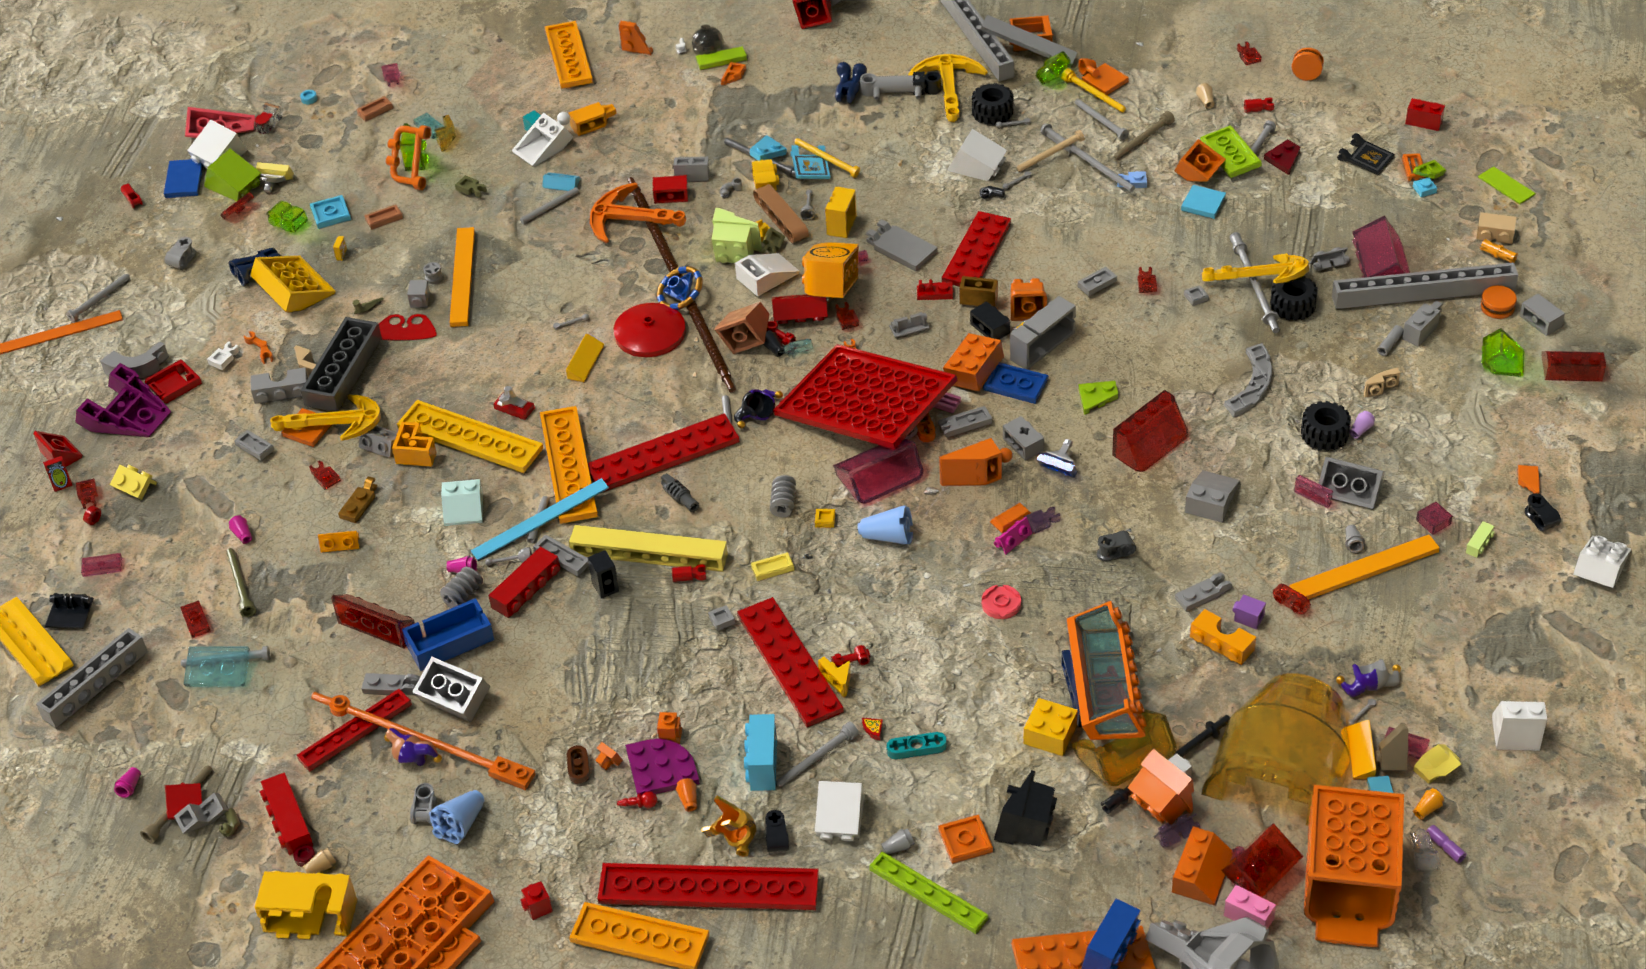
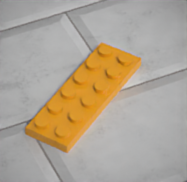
(568, 54)
(639, 936)

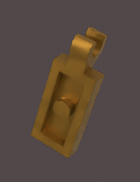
(359, 501)

